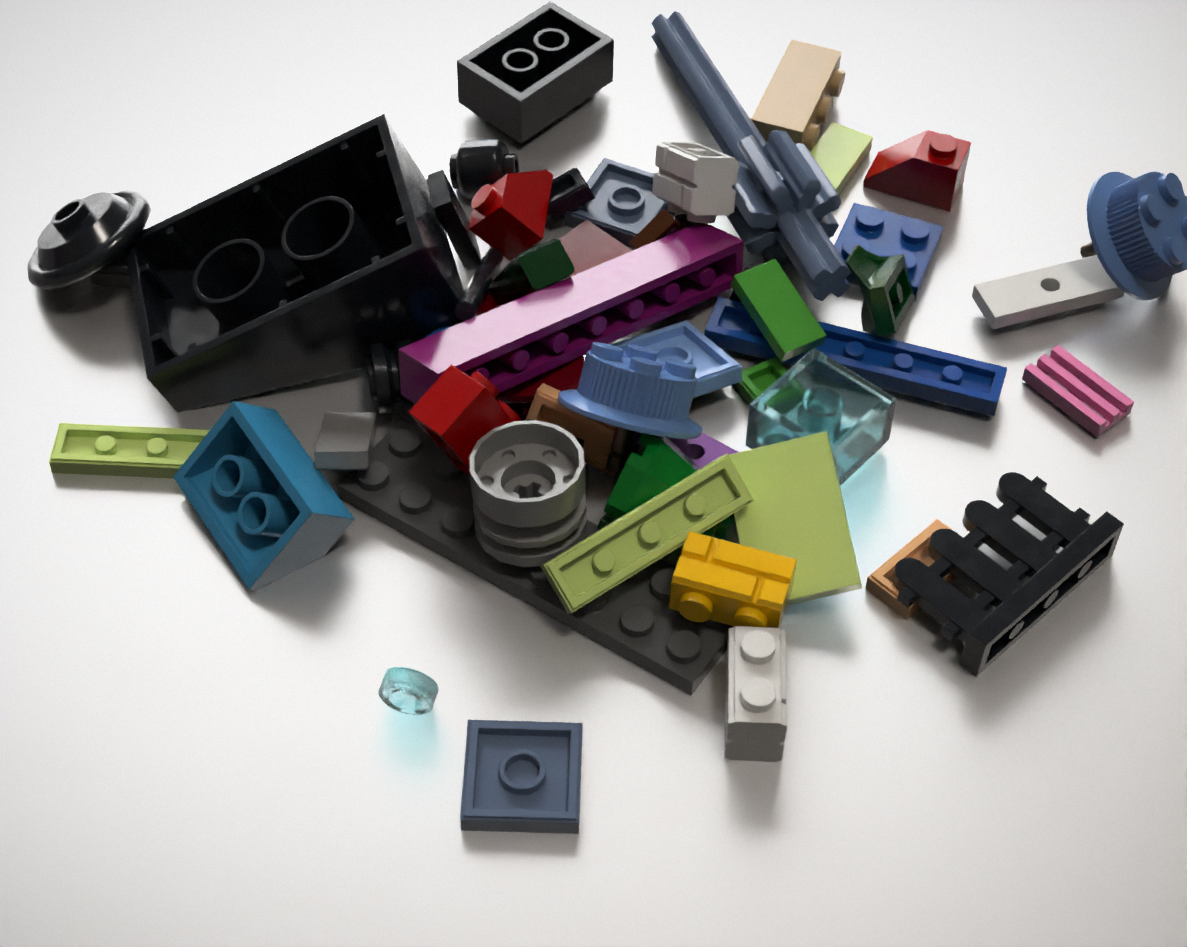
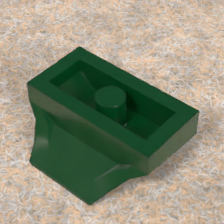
(884, 288)

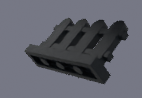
(1015, 603)

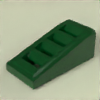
(534, 269)

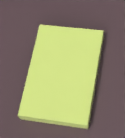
(799, 514)

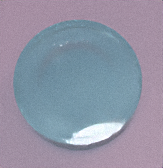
(408, 691)

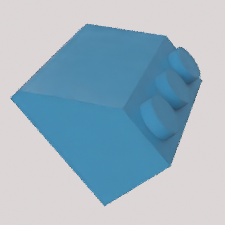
(261, 495)

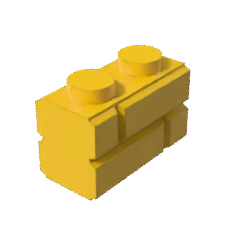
(731, 583)

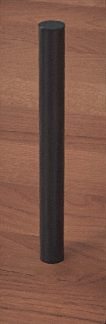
(479, 285)

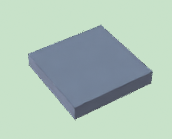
(621, 201)
(522, 777)

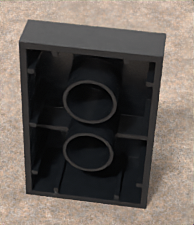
(293, 273)

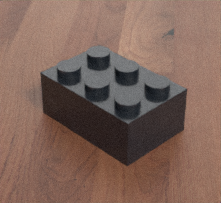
(535, 71)

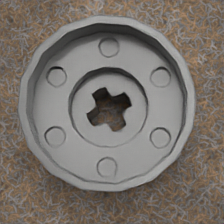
(528, 492)

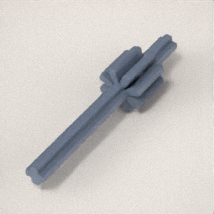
(780, 187)

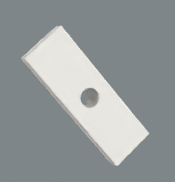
(1044, 292)

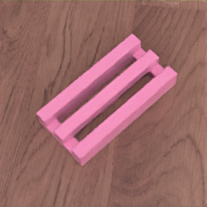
(1082, 387)

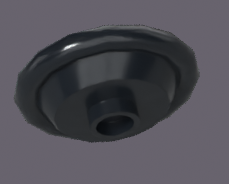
(86, 237)

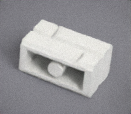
(695, 180)
(755, 694)

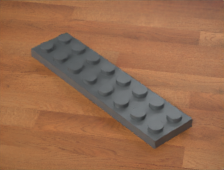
(431, 501)

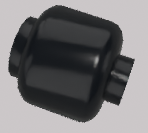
(480, 164)

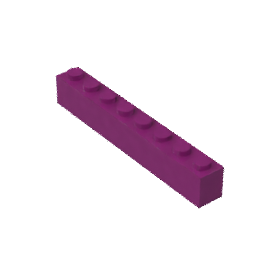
(570, 315)

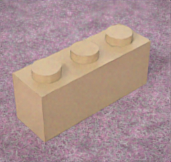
(801, 93)

